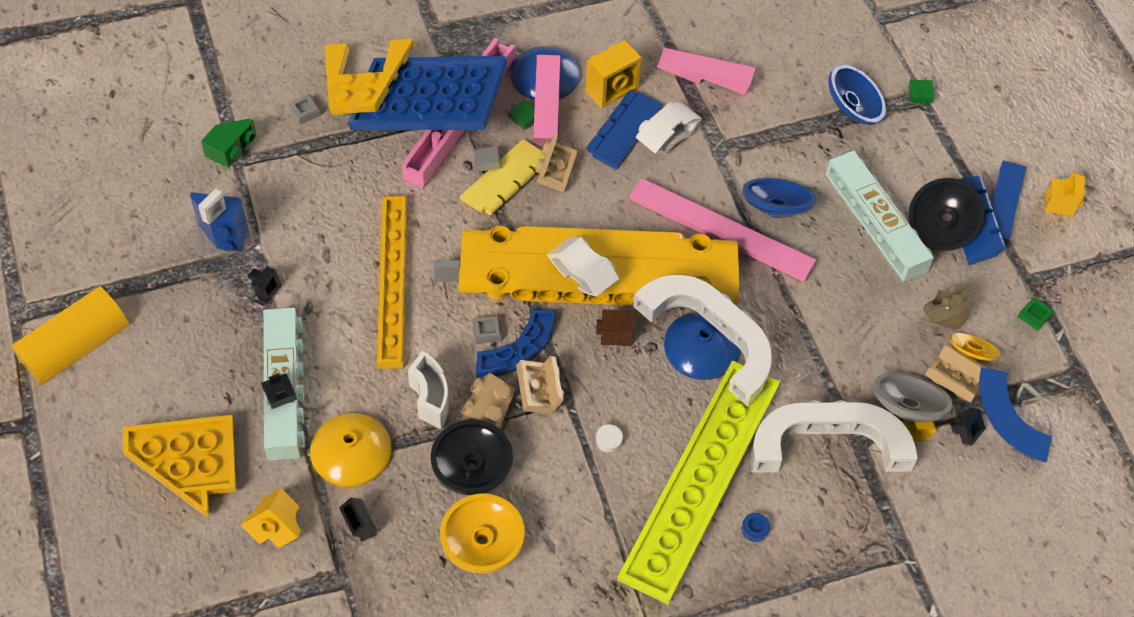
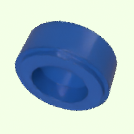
(755, 527)

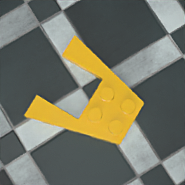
(363, 90)

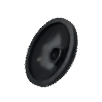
(941, 198)
(471, 443)

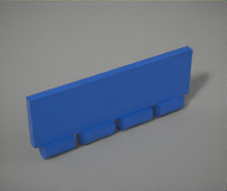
(619, 132)
(989, 239)

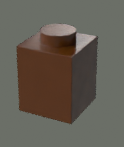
(615, 327)

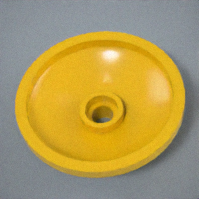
(352, 462)
(482, 518)

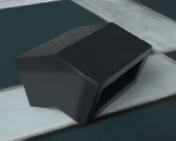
(357, 507)

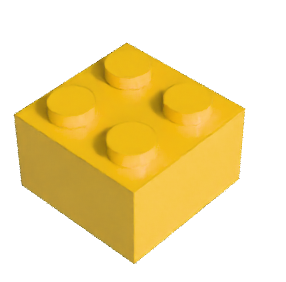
(612, 73)

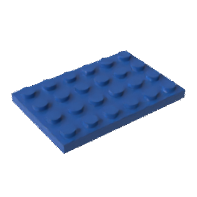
(436, 94)

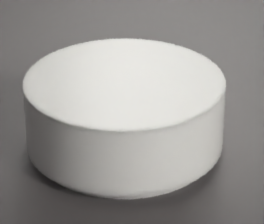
(609, 438)

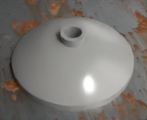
(912, 397)

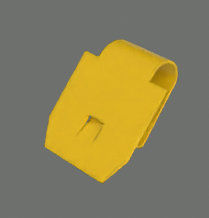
(920, 430)

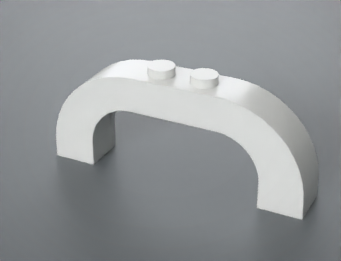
(723, 315)
(833, 418)

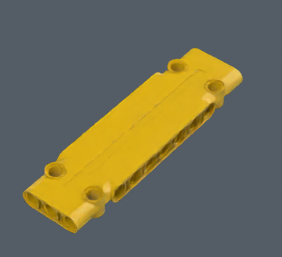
(523, 268)

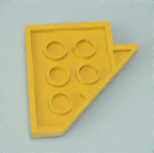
(187, 456)

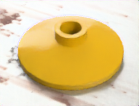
(974, 347)

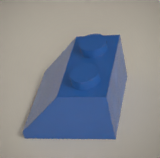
(229, 228)

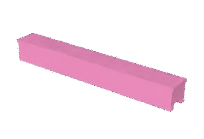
(437, 144)

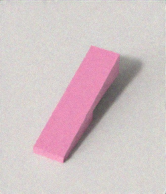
(697, 67)
(546, 98)

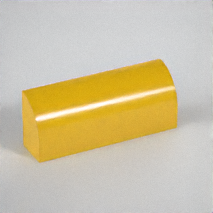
(70, 335)

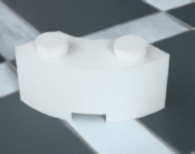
(668, 127)
(583, 265)
(430, 383)

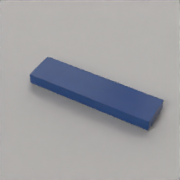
(1007, 196)

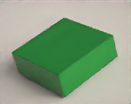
(921, 91)
(522, 114)
(1036, 314)

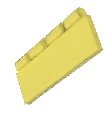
(500, 184)

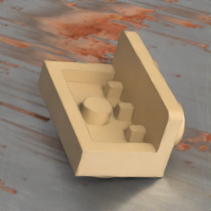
(556, 166)
(956, 373)
(540, 385)
(488, 400)

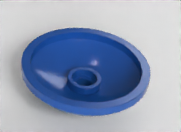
(524, 71)
(856, 95)
(778, 197)
(696, 355)

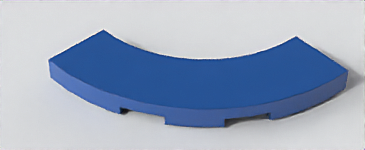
(526, 347)
(1006, 420)

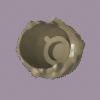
(950, 307)

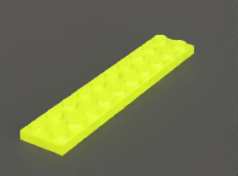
(694, 490)

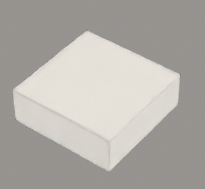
(212, 206)

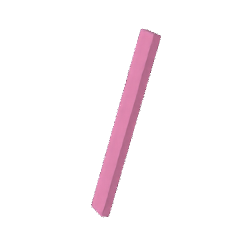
(721, 228)

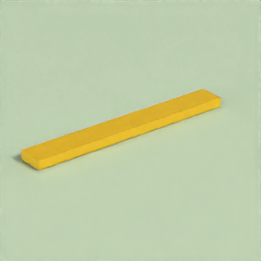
(392, 283)

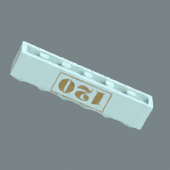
(879, 216)
(281, 356)

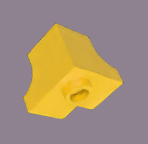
(1065, 195)
(274, 519)

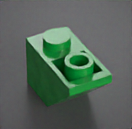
(228, 140)

